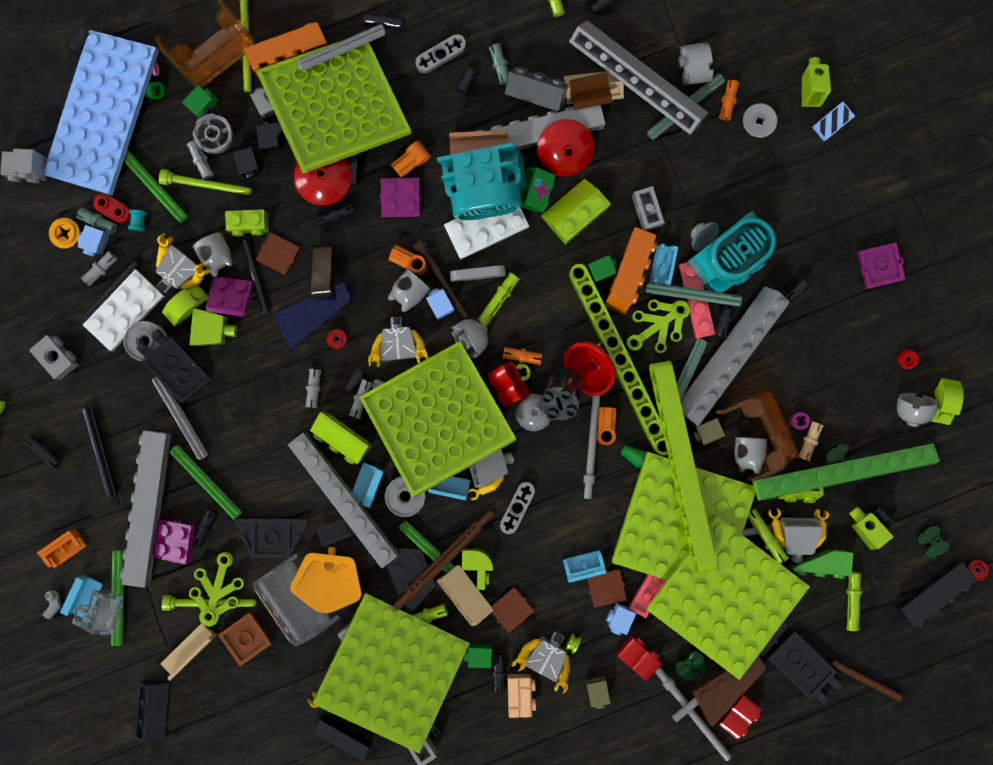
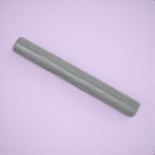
(341, 47)
(181, 420)

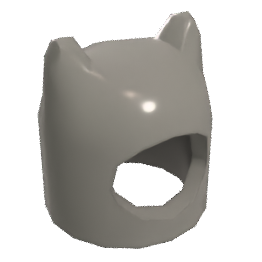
(213, 252)
(408, 290)
(750, 453)

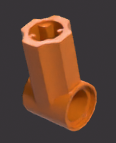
(415, 156)
(407, 259)
(606, 423)

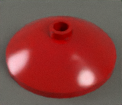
(561, 136)
(324, 189)
(593, 366)

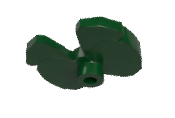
(836, 454)
(931, 534)
(684, 666)

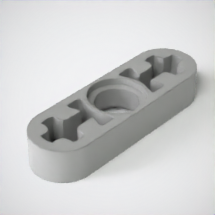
(455, 52)
(477, 273)
(515, 523)

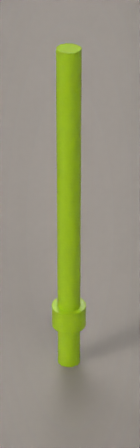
(246, 64)

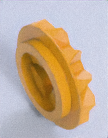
(56, 231)

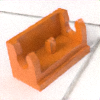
(62, 548)

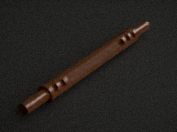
(443, 559)

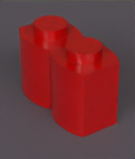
(508, 384)
(639, 658)
(740, 716)

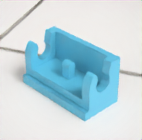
(663, 264)
(584, 566)

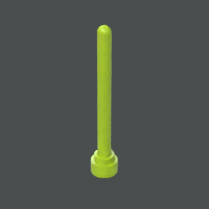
(167, 177)
(170, 602)

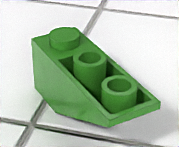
(826, 562)

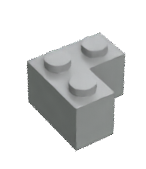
(23, 165)

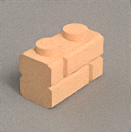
(519, 695)

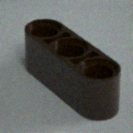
(323, 271)

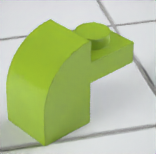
(182, 304)
(950, 400)
(477, 560)

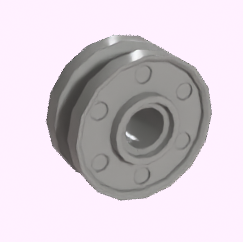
(136, 334)
(399, 506)

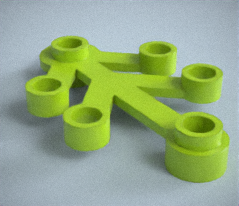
(660, 323)
(215, 592)

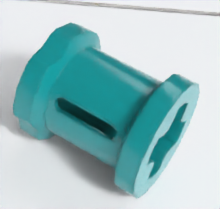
(137, 220)

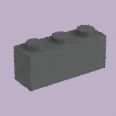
(536, 88)

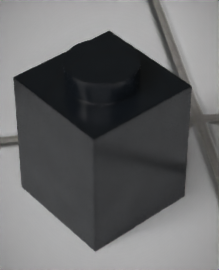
(247, 163)

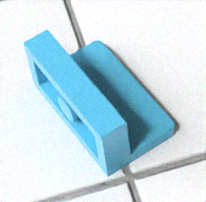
(368, 484)
(452, 487)
(80, 593)

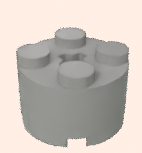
(696, 63)

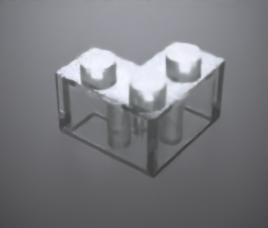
(101, 613)

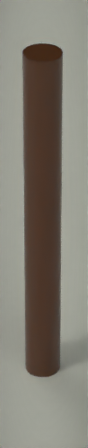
(866, 680)

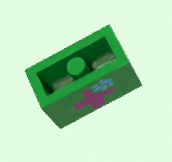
(202, 102)
(537, 190)

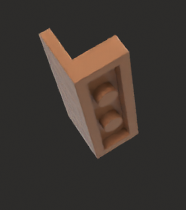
(470, 141)

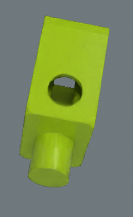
(815, 83)
(210, 328)
(875, 535)

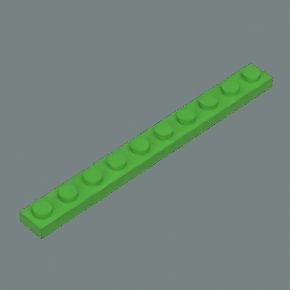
(845, 472)

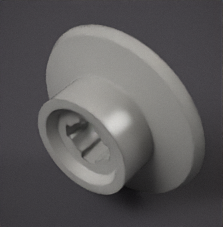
(761, 112)
(703, 235)

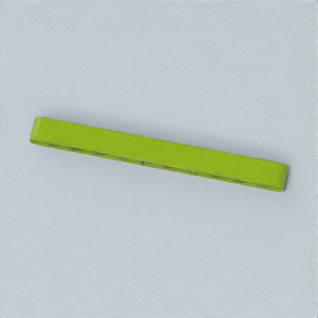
(620, 349)
(683, 467)

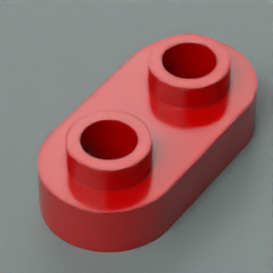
(111, 207)

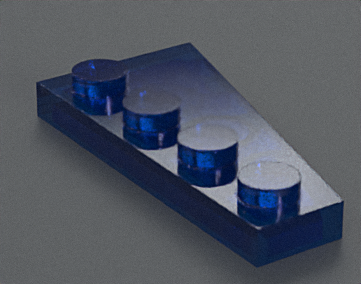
(307, 316)

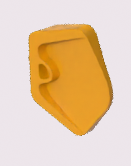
(327, 582)

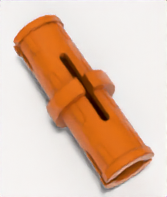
(729, 100)
(522, 355)

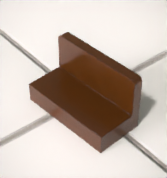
(590, 91)

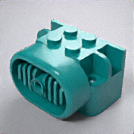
(484, 181)
(735, 254)

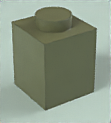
(708, 431)
(598, 692)

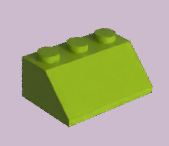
(576, 211)
(340, 438)

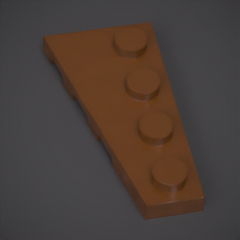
(723, 690)

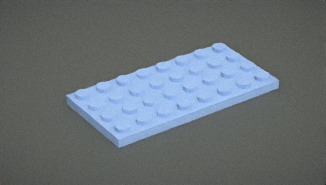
(100, 112)

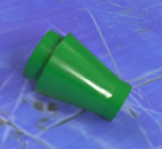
(634, 455)

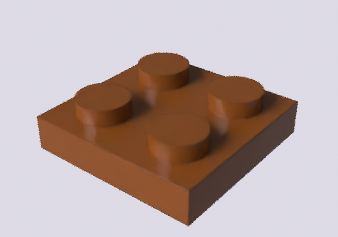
(245, 638)

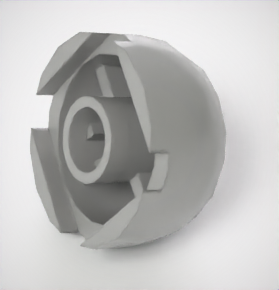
(213, 133)
(472, 336)
(916, 409)
(530, 414)

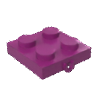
(400, 197)
(881, 265)
(229, 296)
(174, 541)

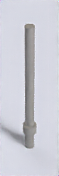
(589, 479)
(669, 684)

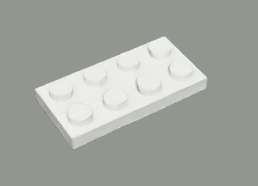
(476, 235)
(124, 307)

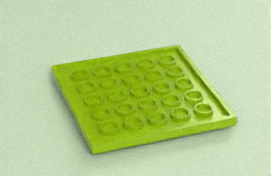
(333, 106)
(437, 419)
(653, 527)
(731, 608)
(391, 673)

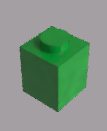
(602, 269)
(478, 656)

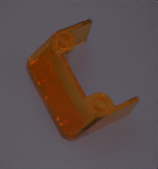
(213, 55)
(765, 406)

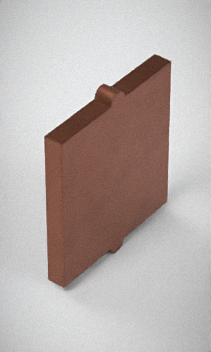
(277, 253)
(607, 588)
(511, 609)

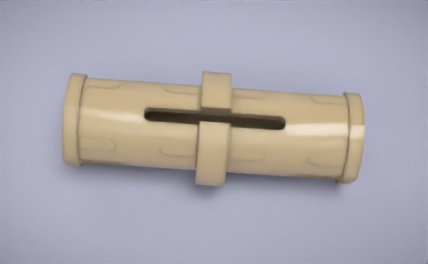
(810, 441)

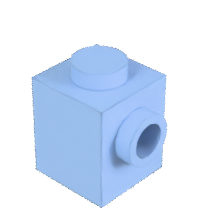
(92, 241)
(439, 303)
(620, 619)

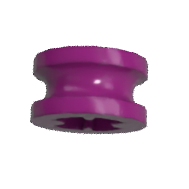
(806, 420)

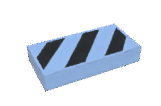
(833, 121)

